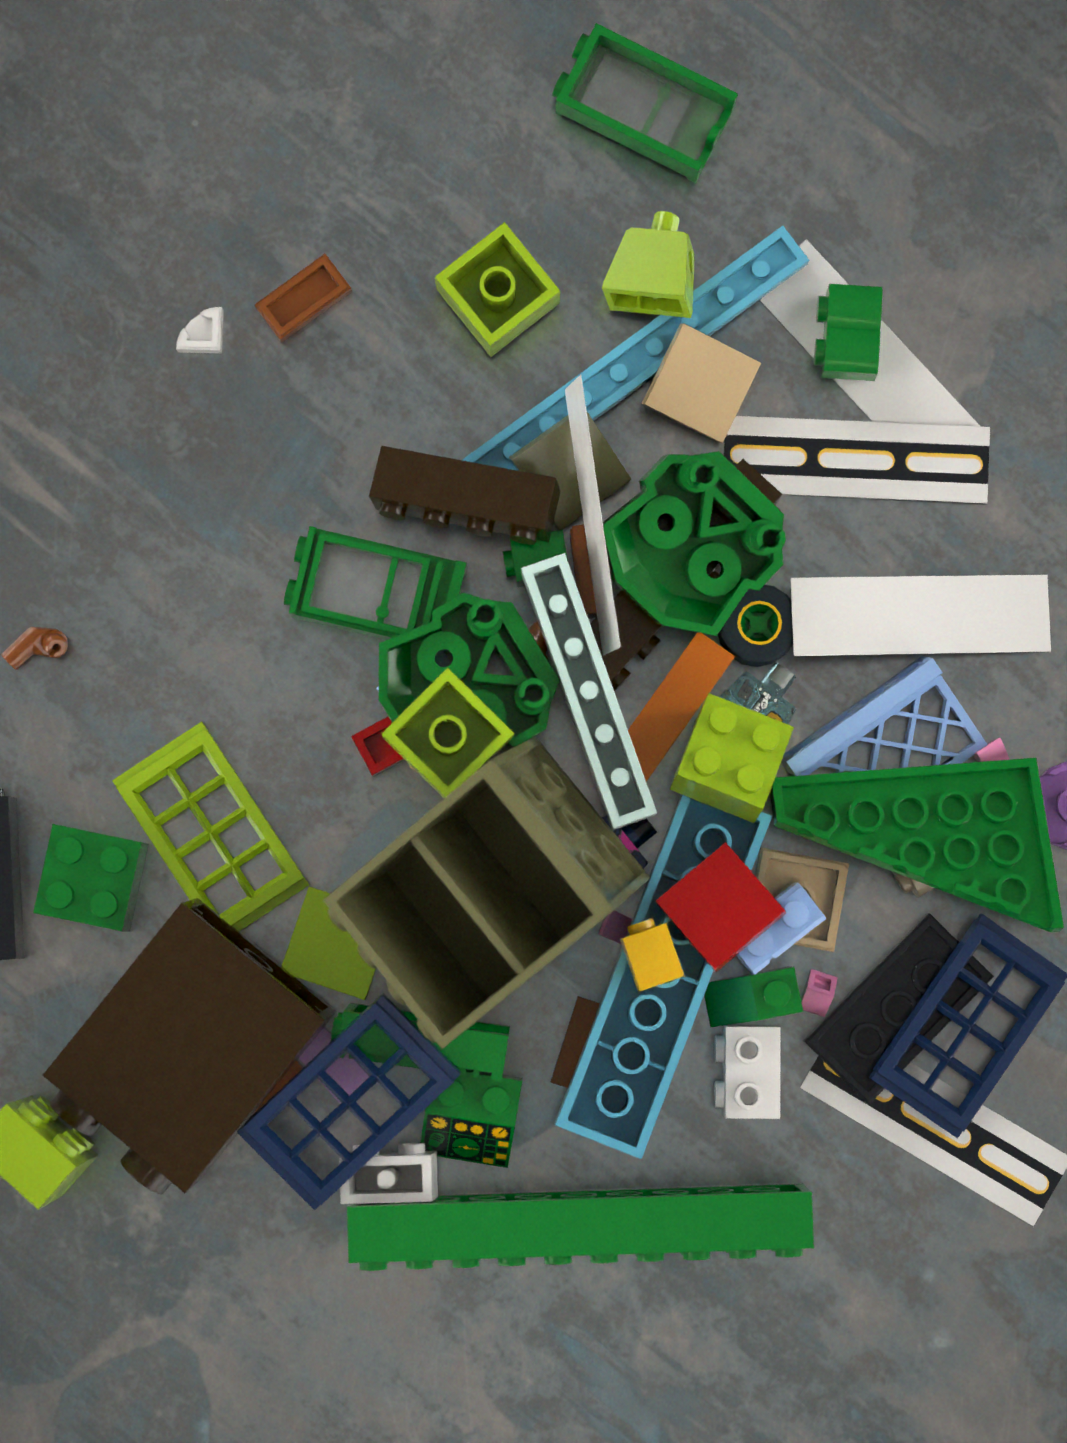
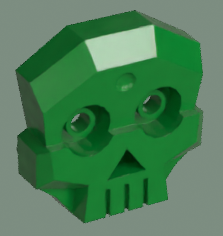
(668, 568)
(470, 632)

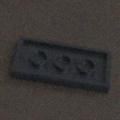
(875, 1010)

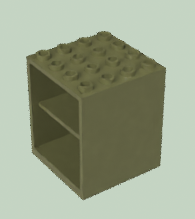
(485, 890)

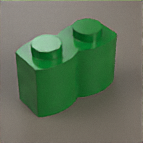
(850, 332)

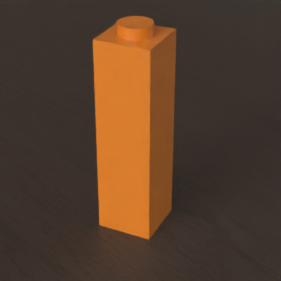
(677, 700)

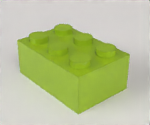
(40, 1152)

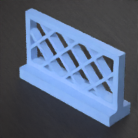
(872, 713)

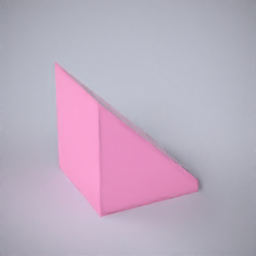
(992, 752)
(615, 926)
(818, 992)

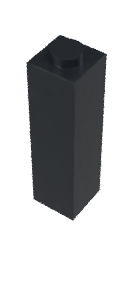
(10, 882)

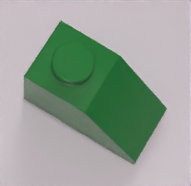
(753, 997)

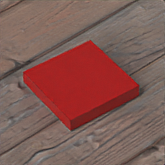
(720, 907)

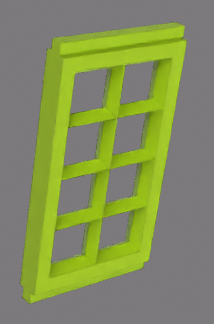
(164, 763)

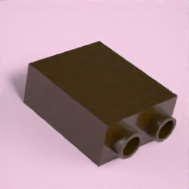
(185, 1048)

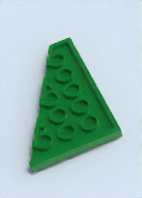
(949, 826)

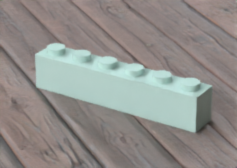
(588, 691)

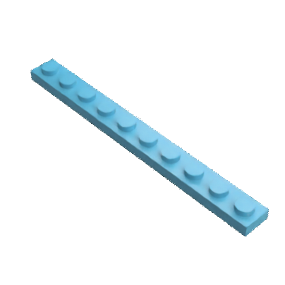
(640, 355)

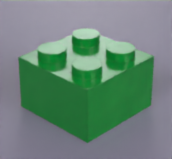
(91, 878)

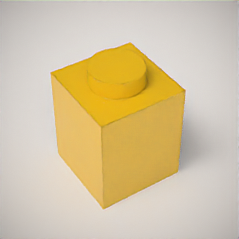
(651, 954)

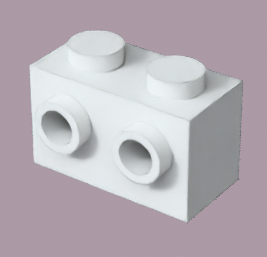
(748, 1072)
(394, 1177)

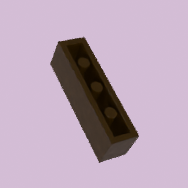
(464, 495)

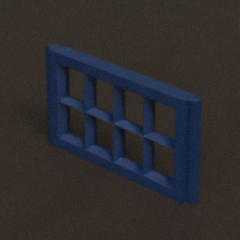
(1017, 956)
(287, 1160)

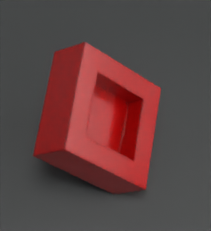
(374, 749)

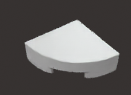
(202, 333)

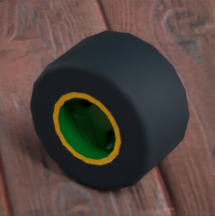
(768, 614)

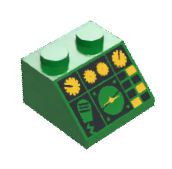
(474, 1119)

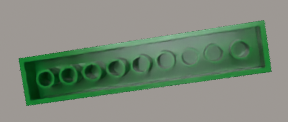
(583, 1224)

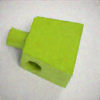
(653, 270)

